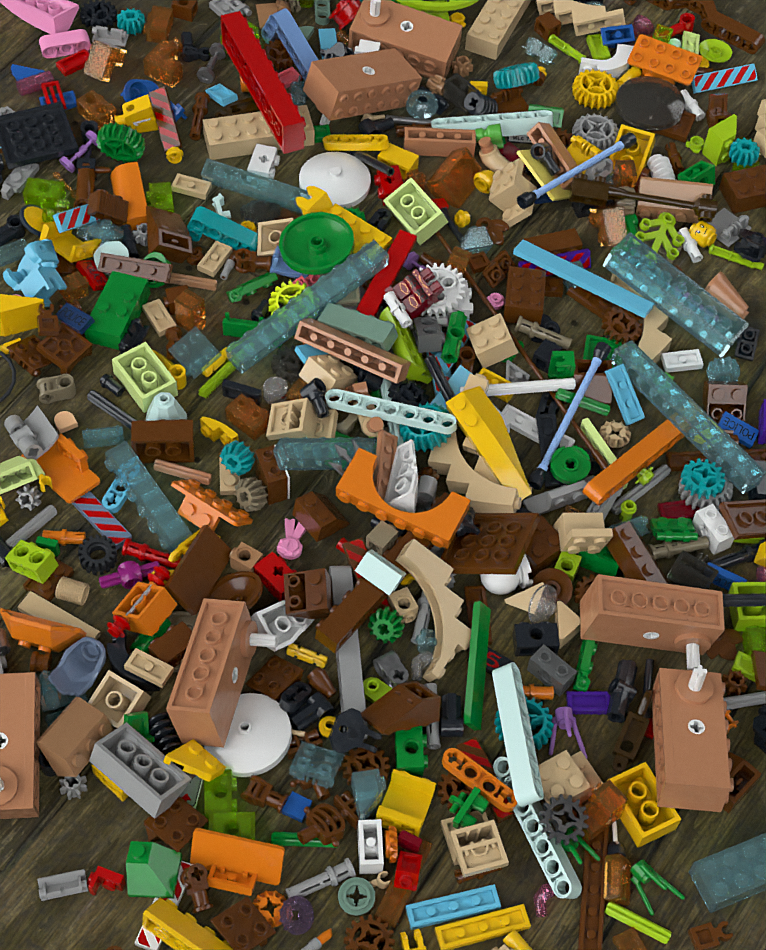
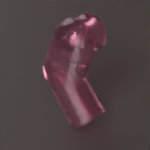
(540, 898)

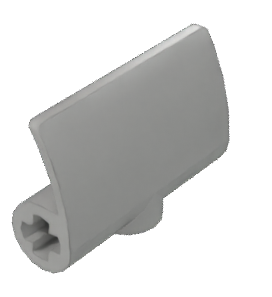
(33, 435)

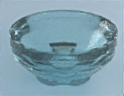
(419, 109)

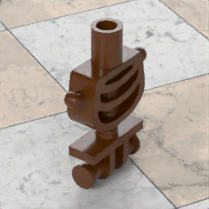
(321, 792)
(325, 817)

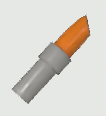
(317, 942)

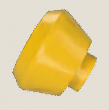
(483, 181)

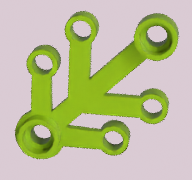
(666, 222)

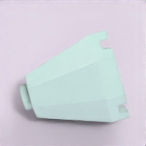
(165, 407)

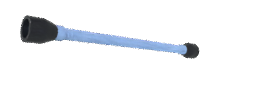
(528, 198)
(538, 476)

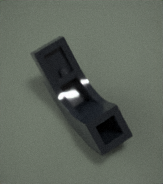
(118, 657)

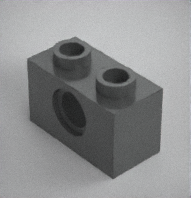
(551, 670)

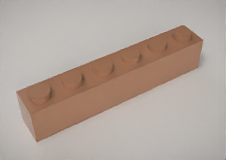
(352, 350)

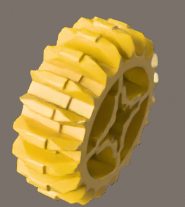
(595, 89)

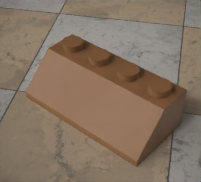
(670, 189)

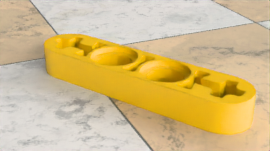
(356, 142)

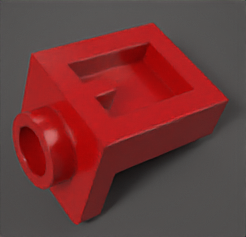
(407, 870)
(109, 879)

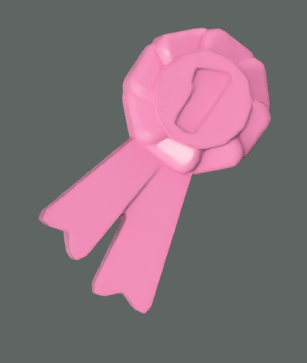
(290, 547)

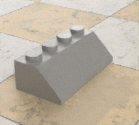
(139, 769)

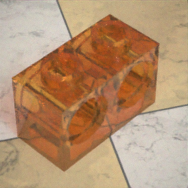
(95, 108)

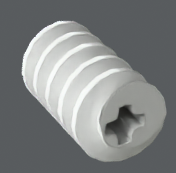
(660, 167)

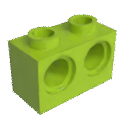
(32, 561)

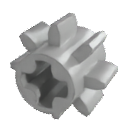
(141, 234)
(34, 495)
(76, 789)

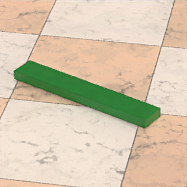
(477, 666)

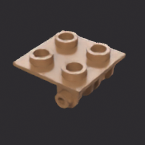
(268, 9)

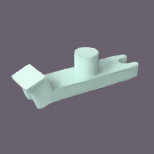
(218, 202)

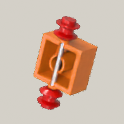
(144, 606)

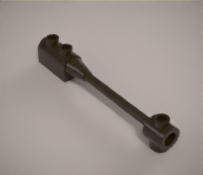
(598, 192)

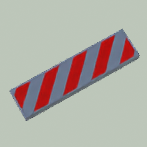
(101, 519)

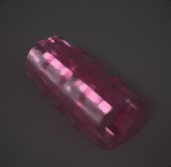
(33, 83)

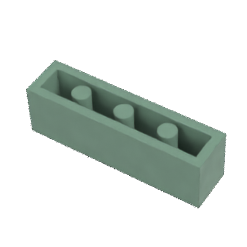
(361, 326)

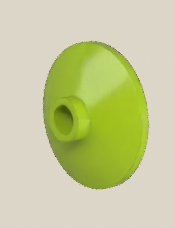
(715, 50)

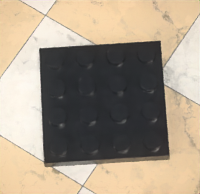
(36, 135)

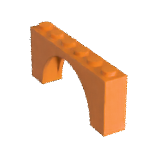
(435, 525)

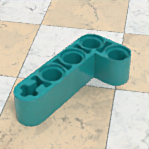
(221, 229)

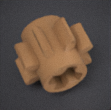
(462, 66)
(436, 84)

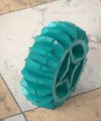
(516, 75)
(423, 438)
(538, 718)

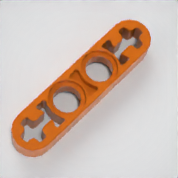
(482, 777)

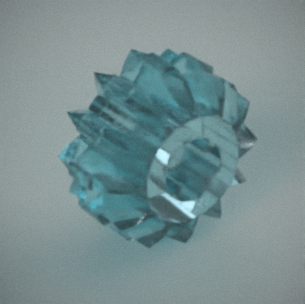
(723, 369)

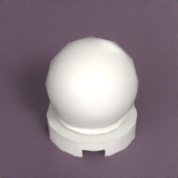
(504, 584)

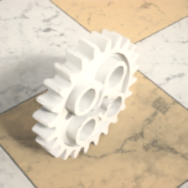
(451, 295)

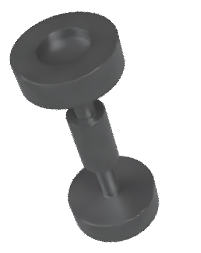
(206, 74)

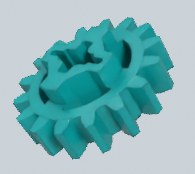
(703, 478)

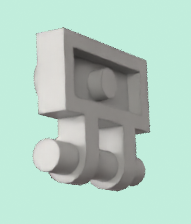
(223, 7)

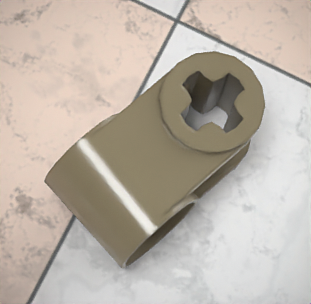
(56, 388)

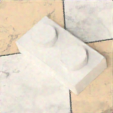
(682, 360)

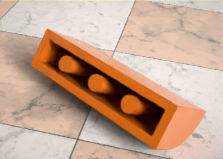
(128, 184)

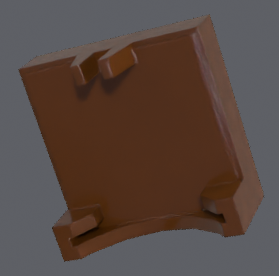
(65, 348)

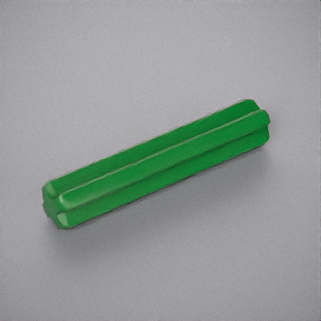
(586, 403)
(291, 839)

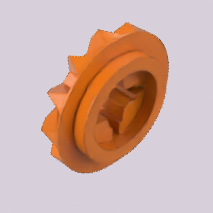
(391, 844)
(275, 899)

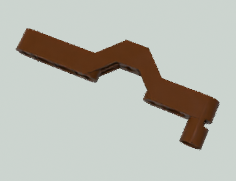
(716, 23)

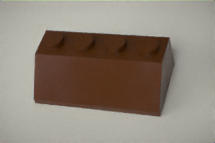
(633, 555)

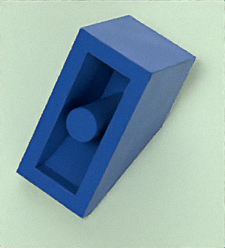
(617, 35)

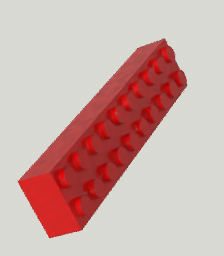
(263, 82)

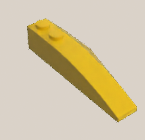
(489, 437)

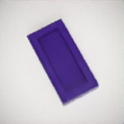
(588, 702)

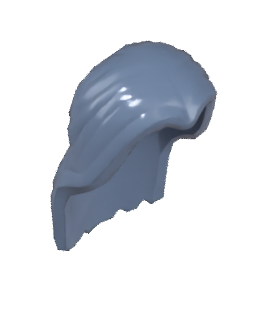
(79, 667)

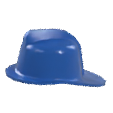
(137, 88)

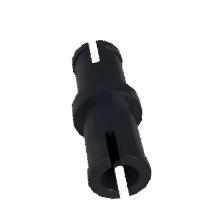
(129, 241)

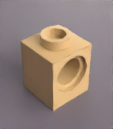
(404, 598)

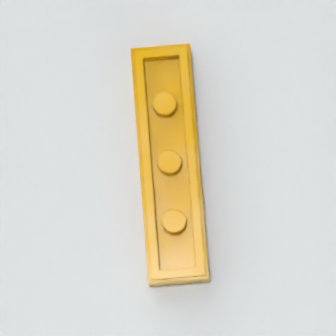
(482, 927)

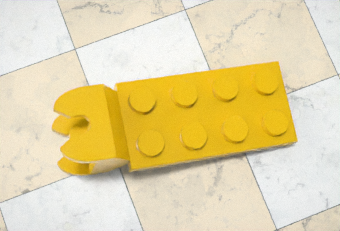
(362, 230)

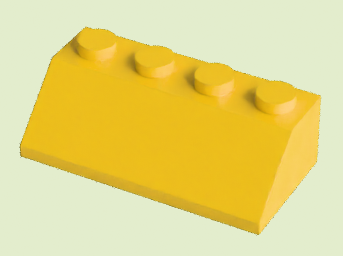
(179, 930)

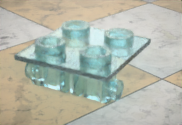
(194, 352)
(51, 697)
(316, 763)

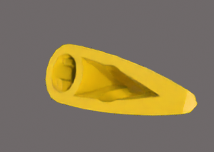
(176, 370)

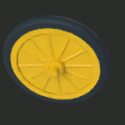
(32, 218)

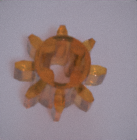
(418, 177)

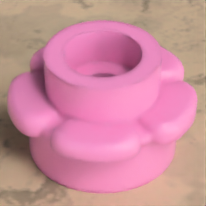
(496, 300)

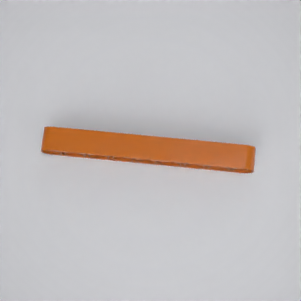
(632, 462)

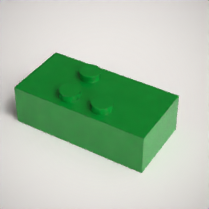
(116, 308)

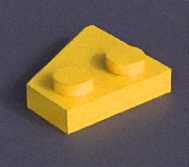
(196, 761)

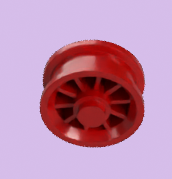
(345, 12)

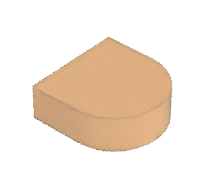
(65, 421)

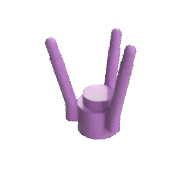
(565, 720)

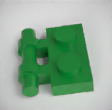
(673, 529)

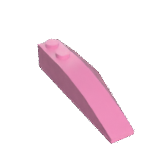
(47, 15)

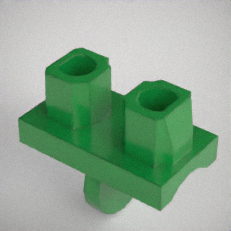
(474, 800)

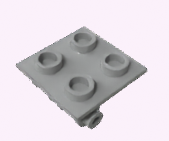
(728, 226)

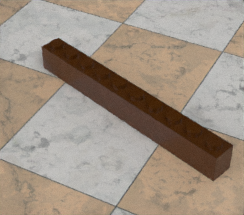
(364, 599)

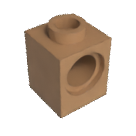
(241, 552)

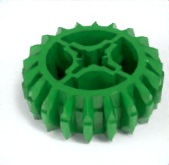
(120, 142)

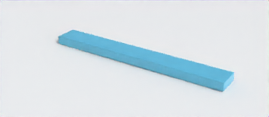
(583, 278)

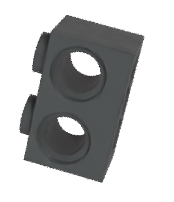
(428, 334)

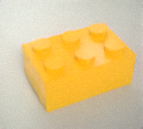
(641, 815)

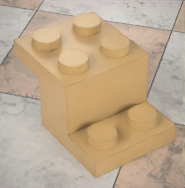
(505, 189)
(299, 420)
(582, 532)
(568, 776)
(476, 846)

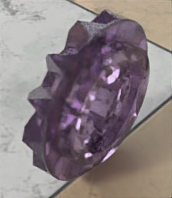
(305, 915)

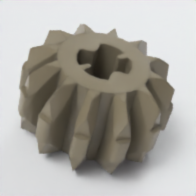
(628, 204)
(251, 494)

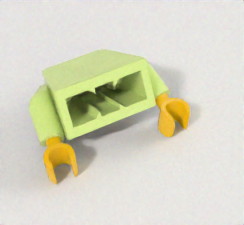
(19, 472)

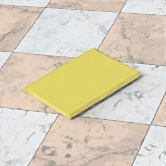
(542, 175)

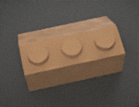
(72, 737)

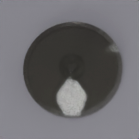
(650, 103)

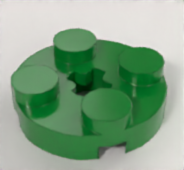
(570, 454)

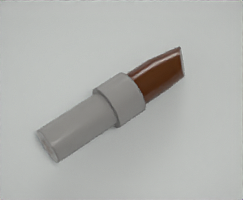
(228, 266)

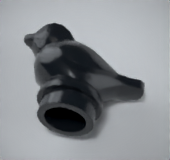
(468, 524)

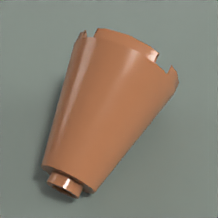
(724, 291)

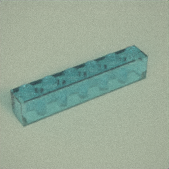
(252, 185)
(317, 452)
(147, 495)

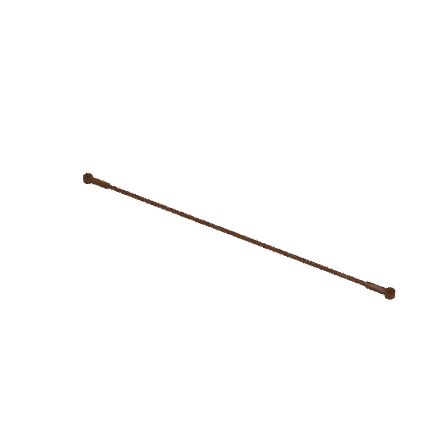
(595, 453)

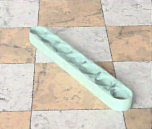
(397, 417)

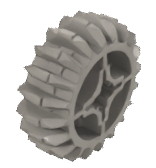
(594, 129)
(724, 496)

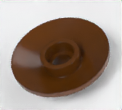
(560, 579)

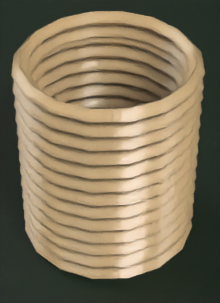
(72, 591)

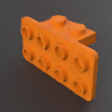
(664, 60)
(68, 469)
(205, 508)
(236, 861)

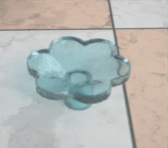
(426, 640)

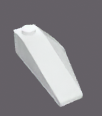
(403, 480)
(276, 622)

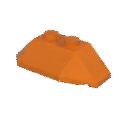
(40, 632)

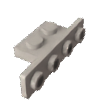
(557, 497)

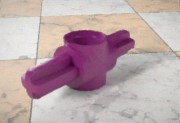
(128, 574)

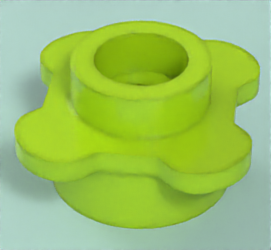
(696, 144)
(645, 476)

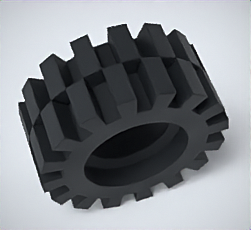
(97, 544)

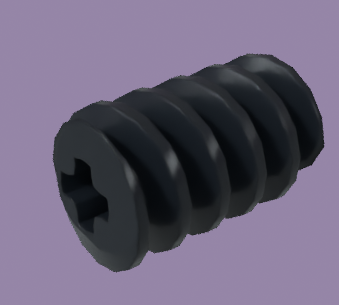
(480, 104)
(163, 733)

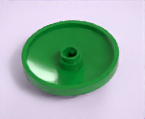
(316, 243)

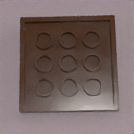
(497, 547)

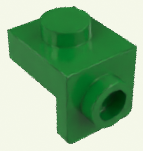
(139, 722)

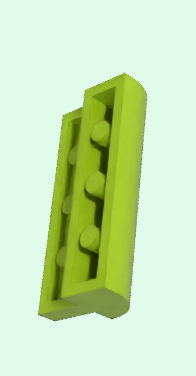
(406, 348)

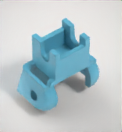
(37, 272)

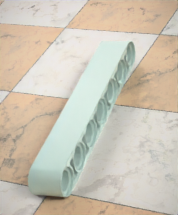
(511, 123)
(517, 735)
(538, 840)

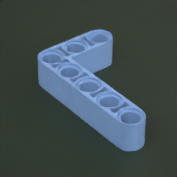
(283, 26)

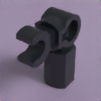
(190, 53)

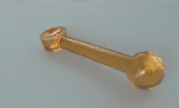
(56, 175)

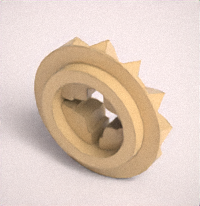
(613, 440)

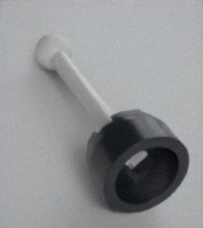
(615, 847)

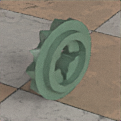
(348, 888)

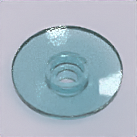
(105, 230)

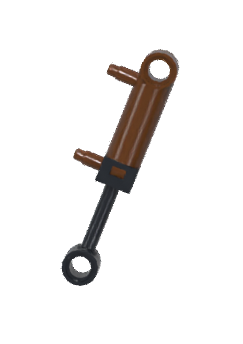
(87, 168)

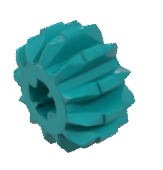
(131, 21)
(744, 152)
(237, 457)

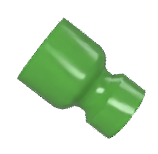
(494, 132)

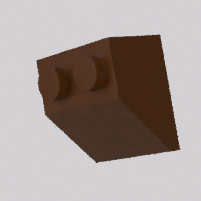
(318, 515)

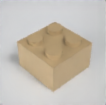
(491, 340)
(329, 370)

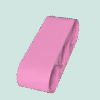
(64, 43)

